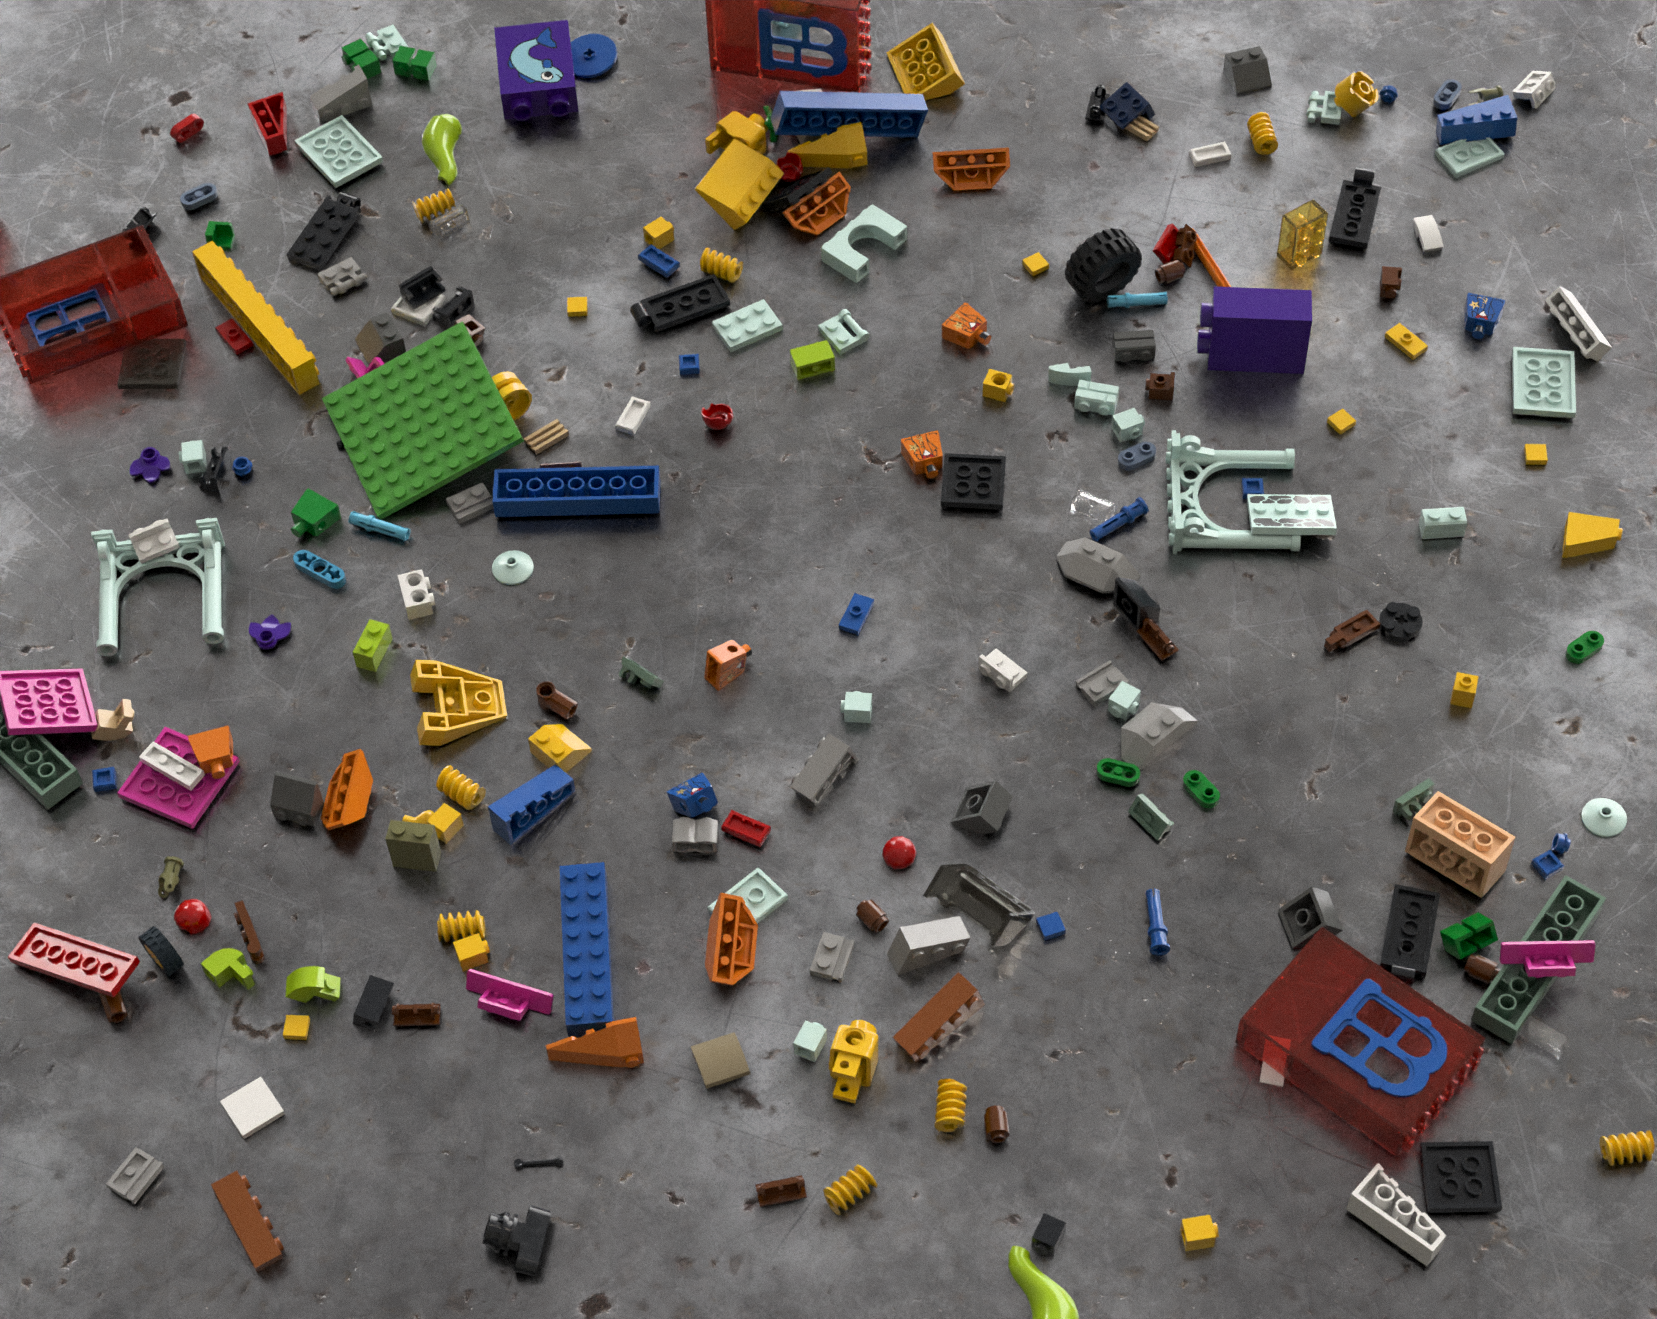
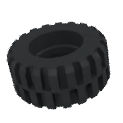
(1103, 265)

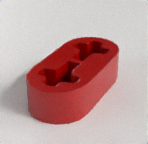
(187, 128)

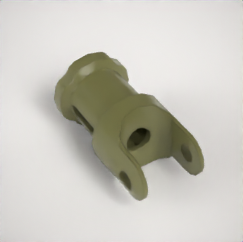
(1487, 94)
(169, 878)

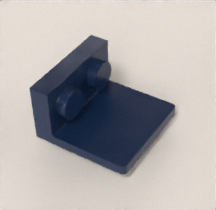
(1126, 106)

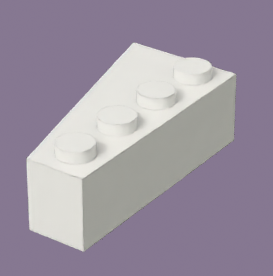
(1395, 1216)

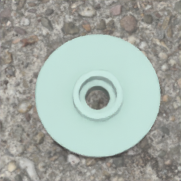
(510, 573)
(1601, 824)

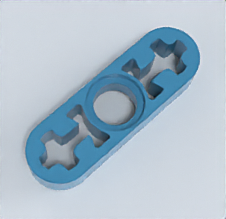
(323, 576)

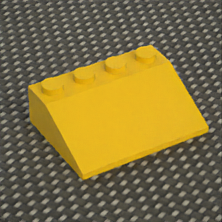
(925, 65)
(738, 183)

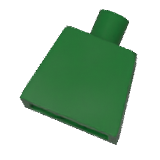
(313, 514)

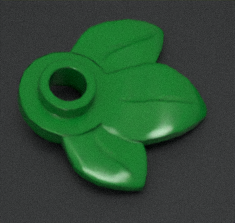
(768, 123)

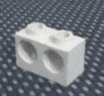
(415, 594)

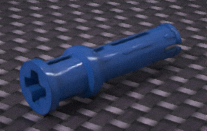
(1127, 515)
(1157, 930)

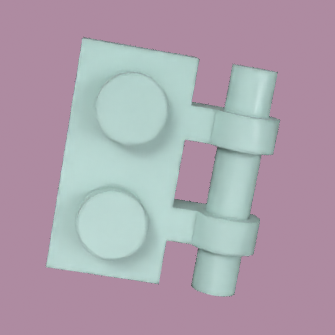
(389, 38)
(1329, 113)

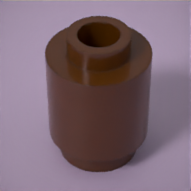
(1170, 272)
(872, 915)
(1481, 968)
(996, 1124)

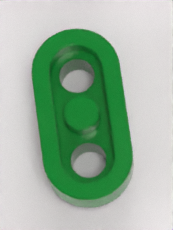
(1586, 646)
(1119, 771)
(1199, 788)

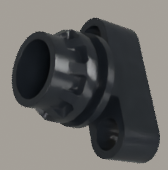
(524, 1238)

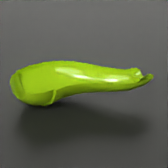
(439, 143)
(1044, 1295)

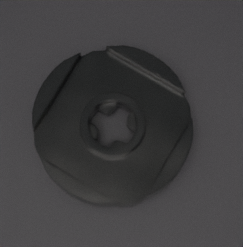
(1400, 611)

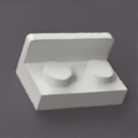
(1536, 87)
(153, 540)
(1001, 670)

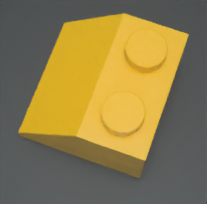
(558, 746)

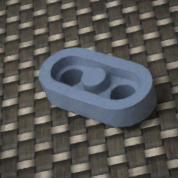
(1447, 94)
(198, 196)
(1139, 456)

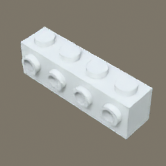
(1578, 324)

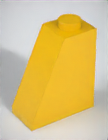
(1589, 534)

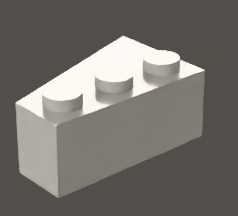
(343, 97)
(822, 769)
(927, 943)

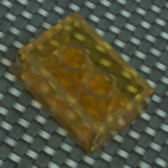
(1302, 234)

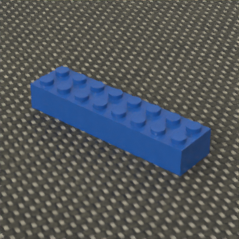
(826, 111)
(576, 491)
(586, 948)

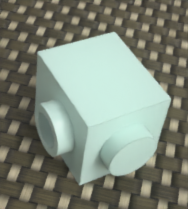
(1127, 425)
(193, 456)
(1124, 701)
(857, 707)
(810, 1041)

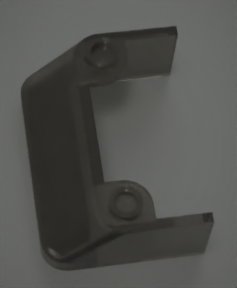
(982, 900)

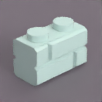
(1096, 397)
(1442, 523)

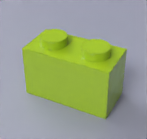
(812, 359)
(372, 645)

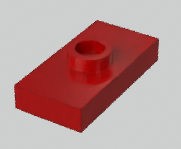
(1166, 244)
(234, 336)
(746, 828)

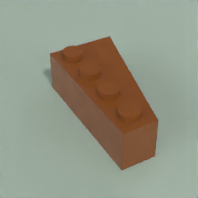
(939, 1017)
(247, 1221)

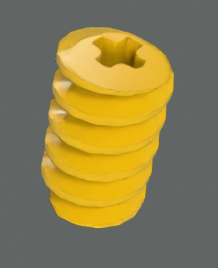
(1262, 133)
(433, 206)
(720, 266)
(460, 788)
(460, 926)
(950, 1105)
(1627, 1146)
(848, 1187)

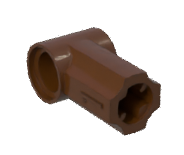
(556, 700)
(114, 1007)

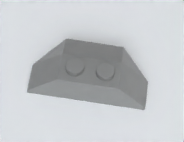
(1094, 565)
(1153, 732)

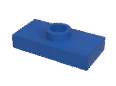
(658, 261)
(856, 614)

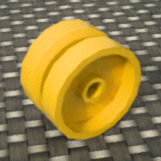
(513, 393)

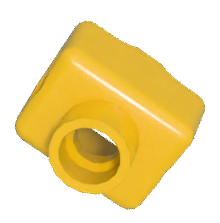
(748, 131)
(851, 1047)

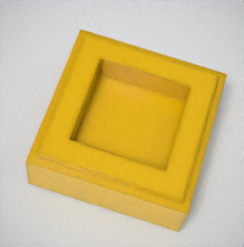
(1035, 264)
(577, 306)
(1341, 421)
(1535, 454)
(296, 1027)

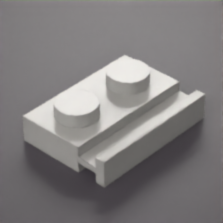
(470, 503)
(1100, 683)
(832, 957)
(135, 1175)

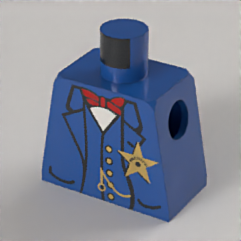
(1482, 314)
(693, 796)

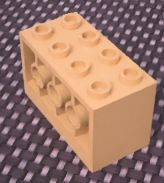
(1459, 844)

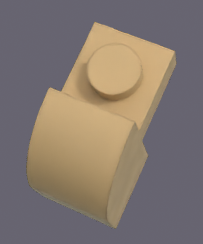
(114, 724)

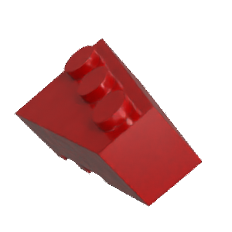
(270, 121)

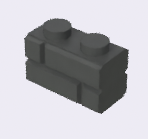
(1134, 345)

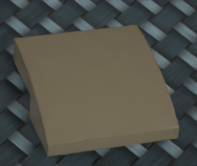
(720, 1060)

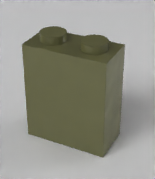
(413, 845)

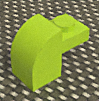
(227, 964)
(310, 982)

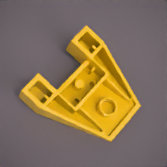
(461, 699)

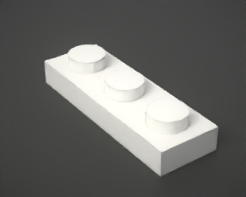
(172, 765)

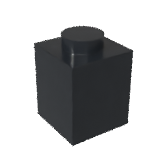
(1048, 1235)

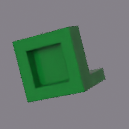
(220, 233)

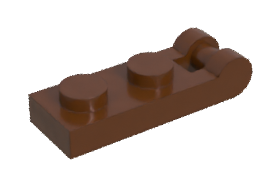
(248, 934)

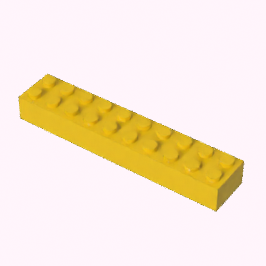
(256, 317)

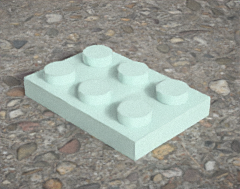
(747, 325)

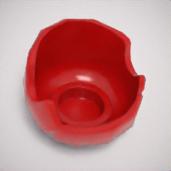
(791, 166)
(717, 416)
(899, 852)
(192, 916)

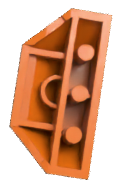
(971, 168)
(821, 207)
(348, 791)
(730, 940)

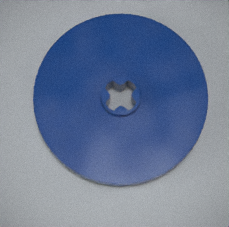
(602, 52)

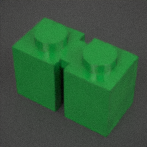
(359, 54)
(420, 67)
(1475, 929)

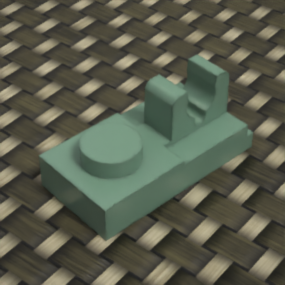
(636, 670)
(1413, 798)
(1150, 817)

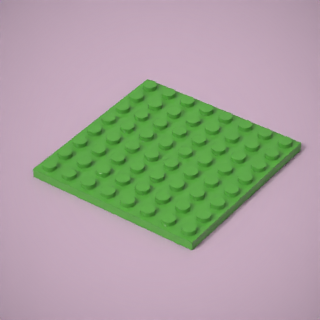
(422, 420)

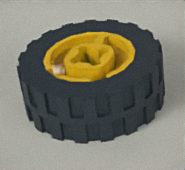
(161, 951)

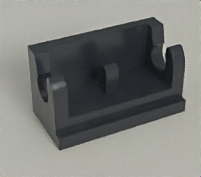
(421, 288)
(454, 308)
(216, 470)
(372, 1002)

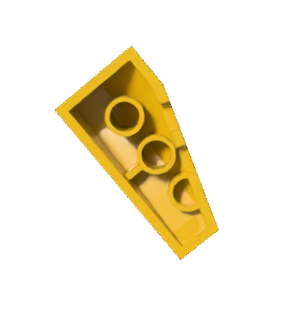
(838, 150)

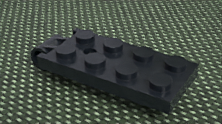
(1354, 219)
(323, 236)
(685, 301)
(1410, 926)

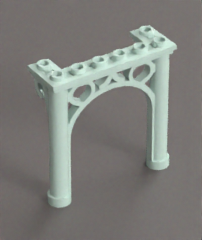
(1189, 529)
(114, 554)

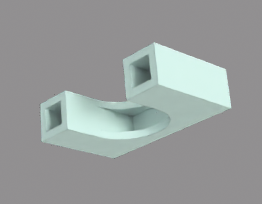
(869, 224)

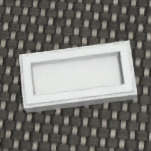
(1210, 154)
(632, 416)

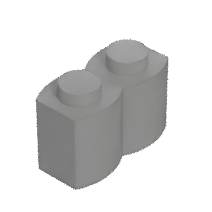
(695, 835)

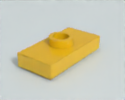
(1406, 341)

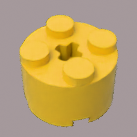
(1355, 93)

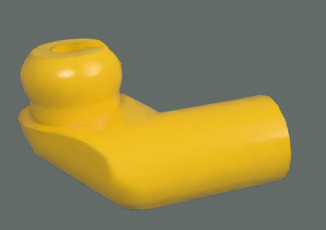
(421, 818)

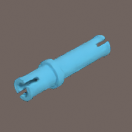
(1136, 299)
(371, 523)

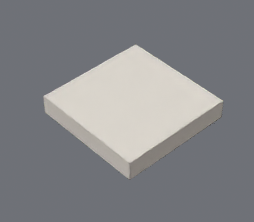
(421, 314)
(252, 1107)

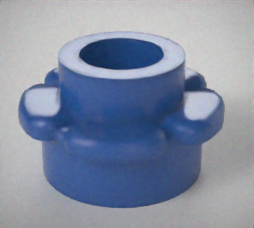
(1388, 93)
(241, 466)
(1560, 843)

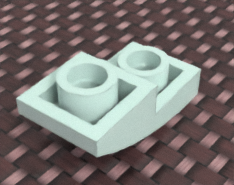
(1063, 375)

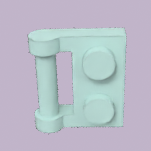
(839, 336)

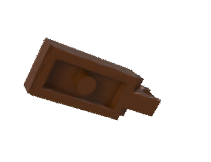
(1351, 631)

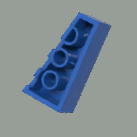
(1476, 122)
(530, 803)

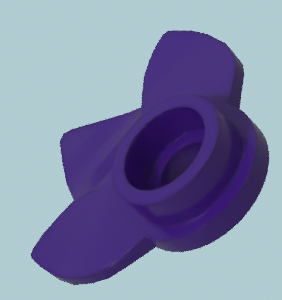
(149, 464)
(269, 630)

